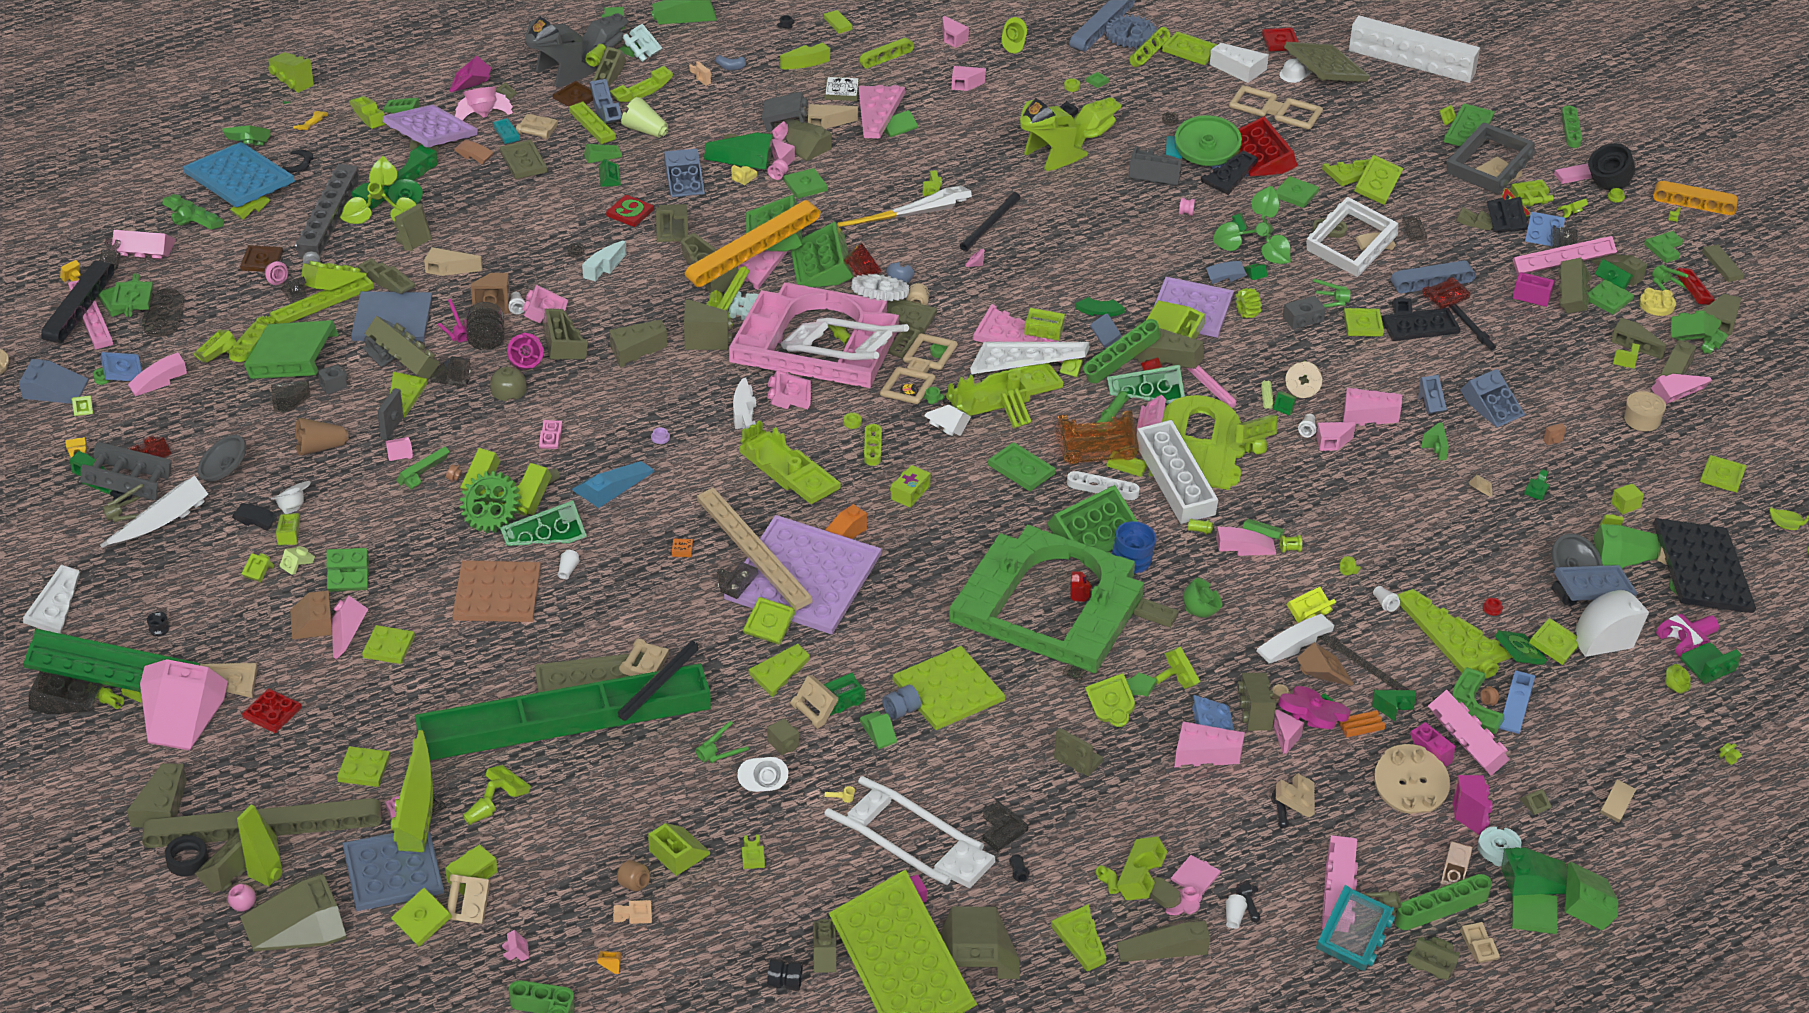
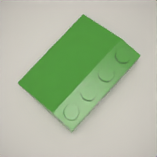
(762, 214)
(822, 258)
(1093, 519)

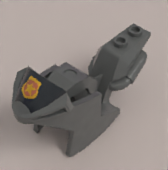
(568, 48)

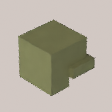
(671, 222)

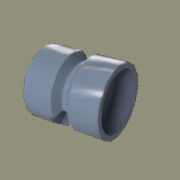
(902, 701)

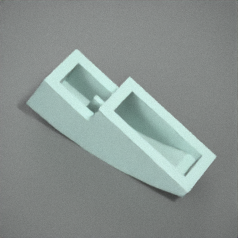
(604, 261)

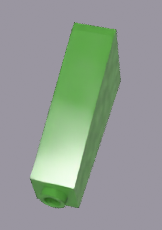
(683, 11)

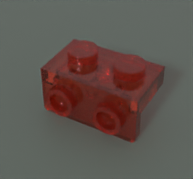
(154, 446)

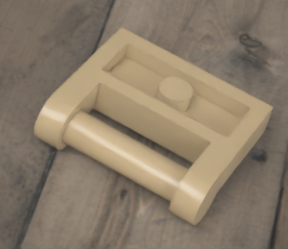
(537, 126)
(651, 661)
(819, 697)
(474, 898)

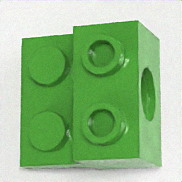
(347, 569)

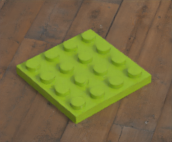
(950, 687)

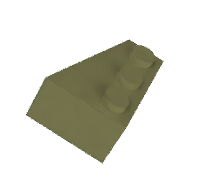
(562, 337)
(160, 795)

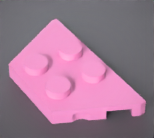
(762, 266)

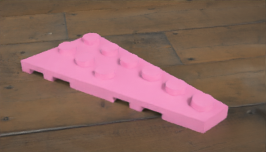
(878, 107)
(1001, 327)

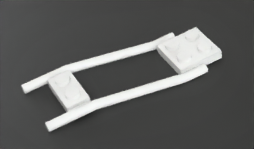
(806, 333)
(962, 863)

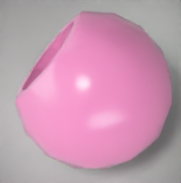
(241, 897)

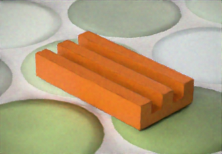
(1359, 721)

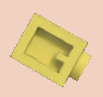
(743, 175)

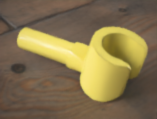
(847, 795)

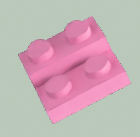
(542, 299)
(788, 390)

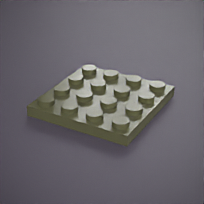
(1326, 62)

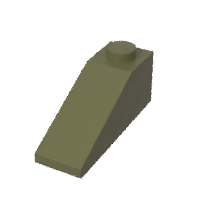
(610, 65)
(1628, 263)
(1630, 332)
(1680, 359)

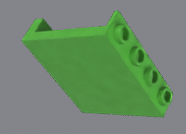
(289, 349)

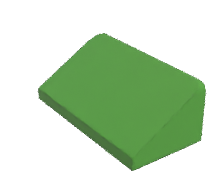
(900, 124)

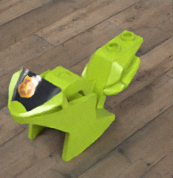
(1064, 133)

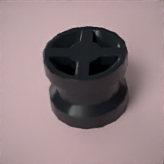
(158, 623)

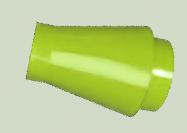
(595, 55)
(480, 810)

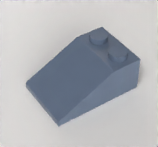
(51, 382)

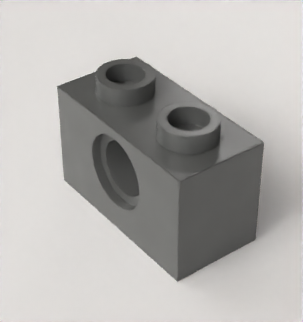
(1304, 312)

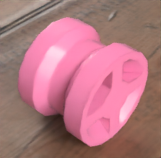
(778, 169)
(1187, 206)

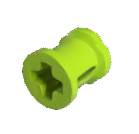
(1290, 543)

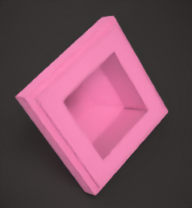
(976, 259)

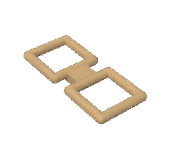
(1275, 108)
(918, 368)

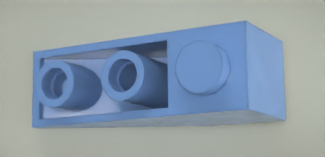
(1517, 701)

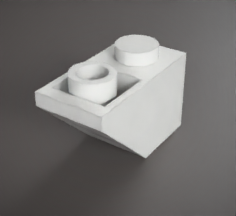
(950, 418)

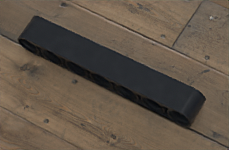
(77, 301)

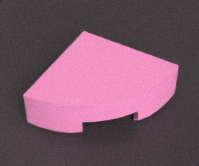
(780, 131)

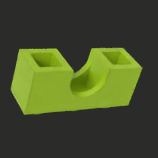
(1135, 879)

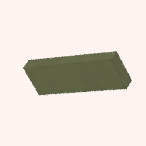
(1723, 263)

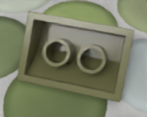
(223, 865)

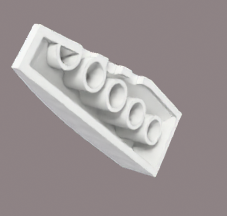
(167, 508)

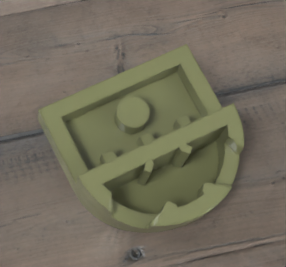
(1434, 957)

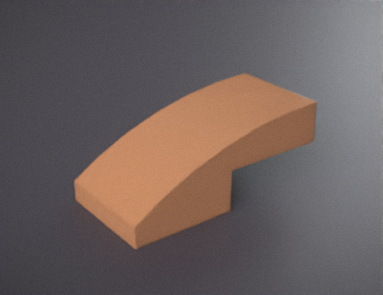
(476, 151)

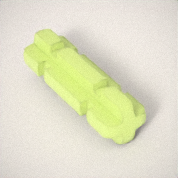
(1267, 394)

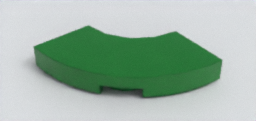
(1091, 307)

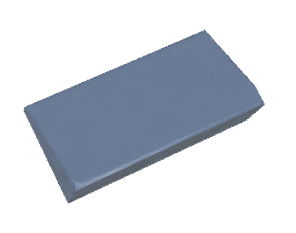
(1105, 330)

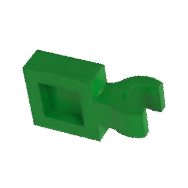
(1539, 487)

